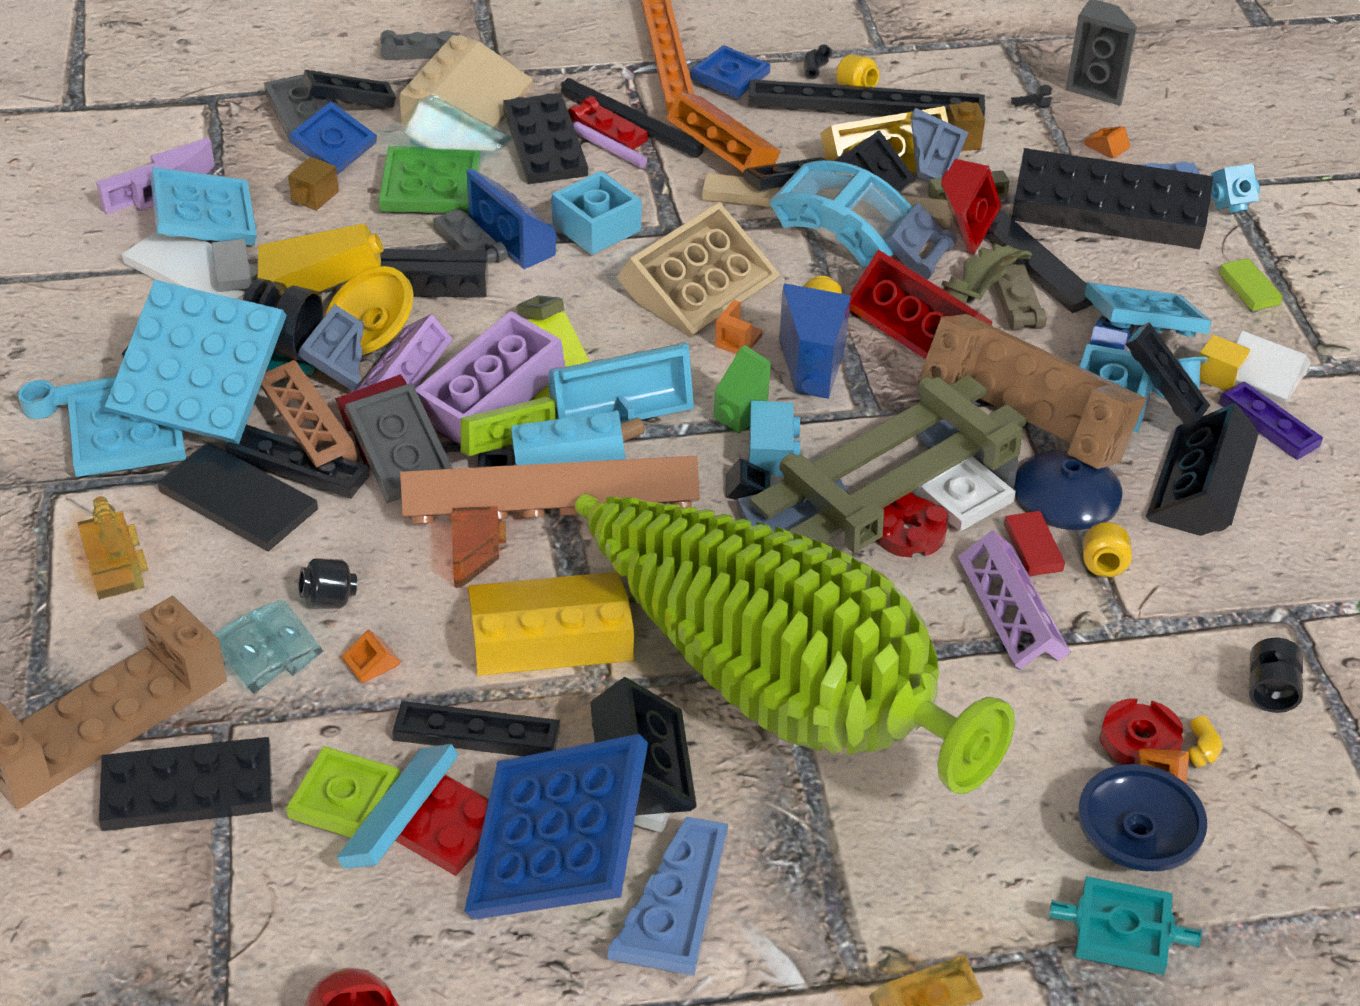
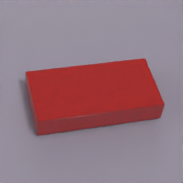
(1034, 543)

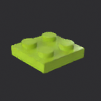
(340, 791)

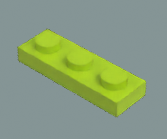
(493, 428)

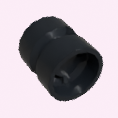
(1276, 675)

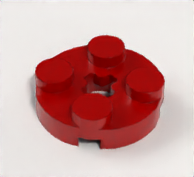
(926, 536)
(1126, 717)

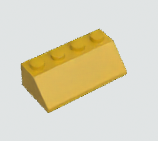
(895, 128)

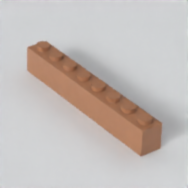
(547, 486)

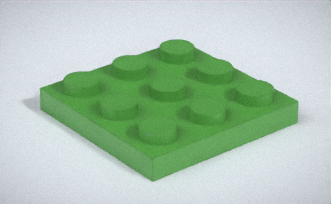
(426, 179)

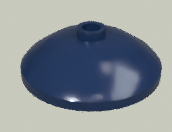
(1067, 490)
(1142, 802)

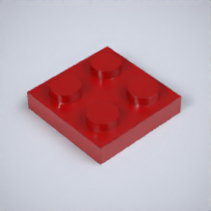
(447, 826)

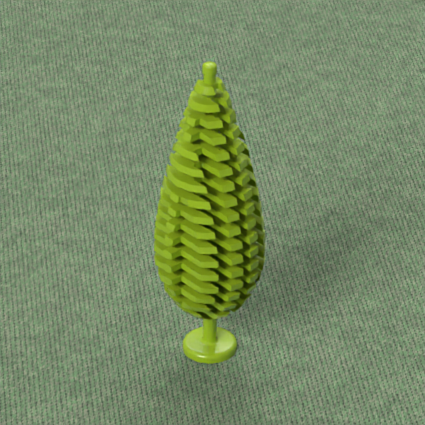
(795, 633)

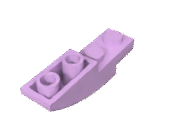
(135, 185)

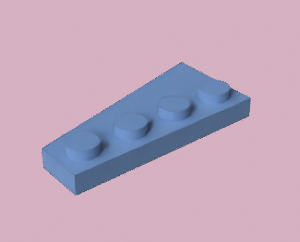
(673, 912)

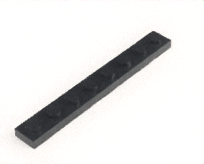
(852, 98)

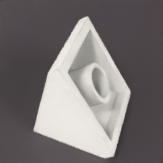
(1271, 367)

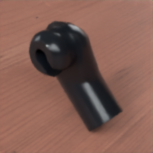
(815, 59)

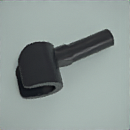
(1038, 99)

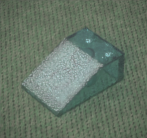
(445, 126)

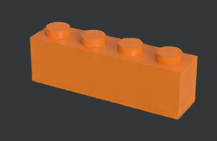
(721, 132)

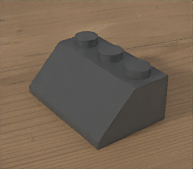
(1101, 52)

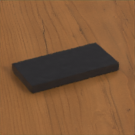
(238, 496)

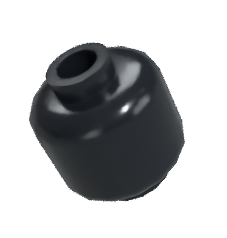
(327, 583)

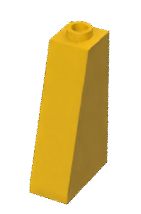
(320, 258)

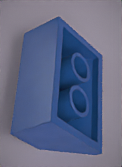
(509, 221)

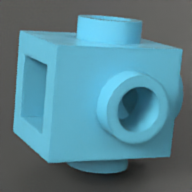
(1235, 188)

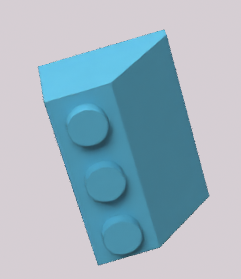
(569, 440)

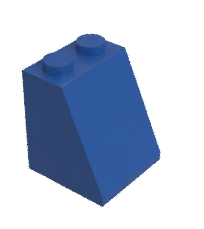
(813, 337)

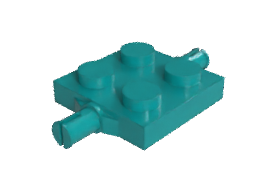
(1124, 925)

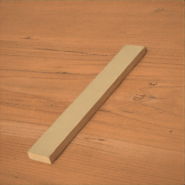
(738, 191)

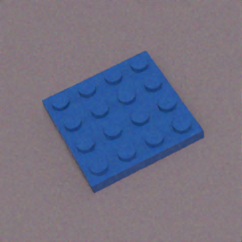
(558, 828)

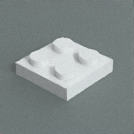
(967, 493)

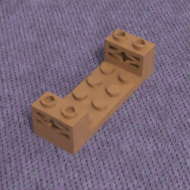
(1039, 386)
(115, 707)

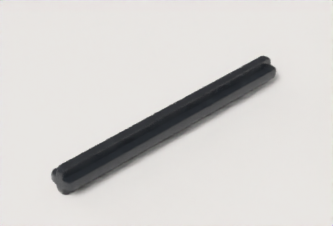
(654, 127)

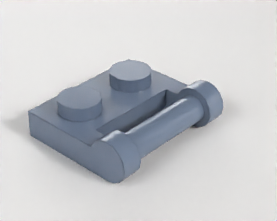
(912, 234)

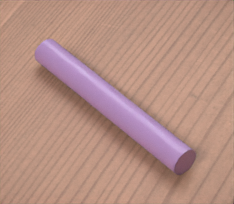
(610, 145)

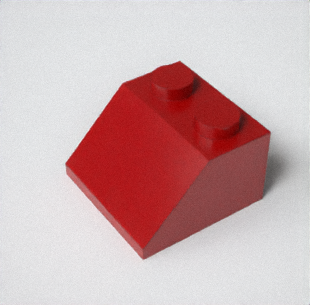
(971, 200)

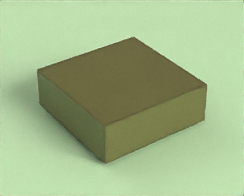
(540, 307)

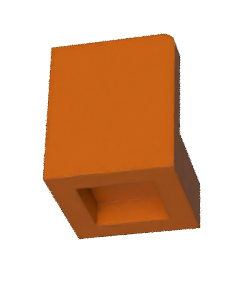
(735, 333)

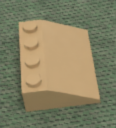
(468, 78)
(697, 271)

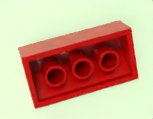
(904, 303)

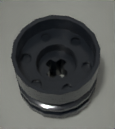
(300, 305)

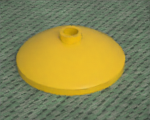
(378, 299)

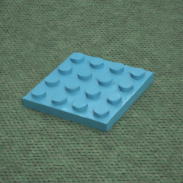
(196, 361)

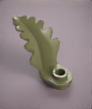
(983, 271)

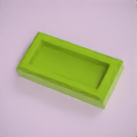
(1250, 284)

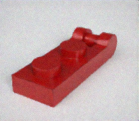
(607, 123)

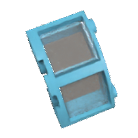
(844, 201)

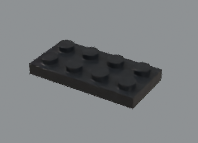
(545, 138)
(185, 783)

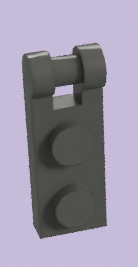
(413, 45)
(466, 234)

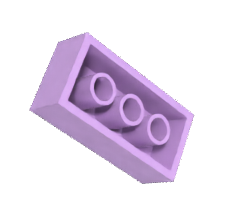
(492, 372)

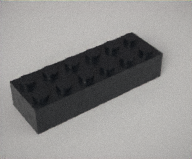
(1112, 198)

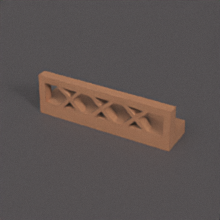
(312, 408)

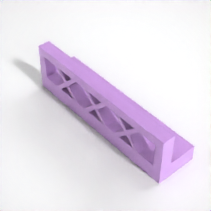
(411, 353)
(1024, 596)

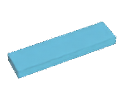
(397, 807)

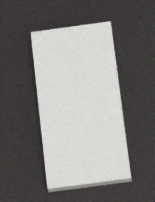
(179, 262)

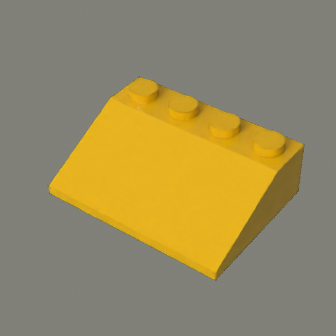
(551, 623)

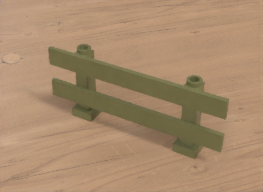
(862, 512)

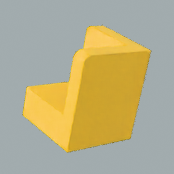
(1223, 363)

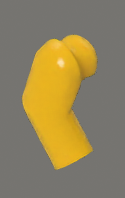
(1209, 742)

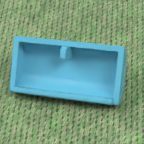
(633, 384)

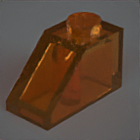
(475, 541)

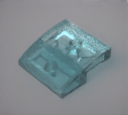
(267, 644)

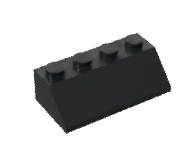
(1204, 473)

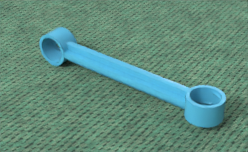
(55, 396)

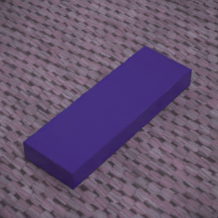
(1273, 421)

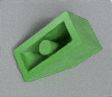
(743, 382)

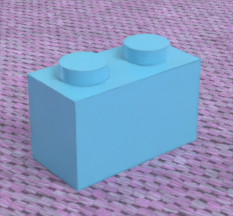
(772, 434)

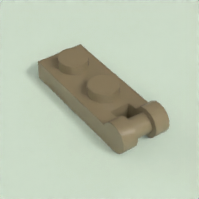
(1020, 299)

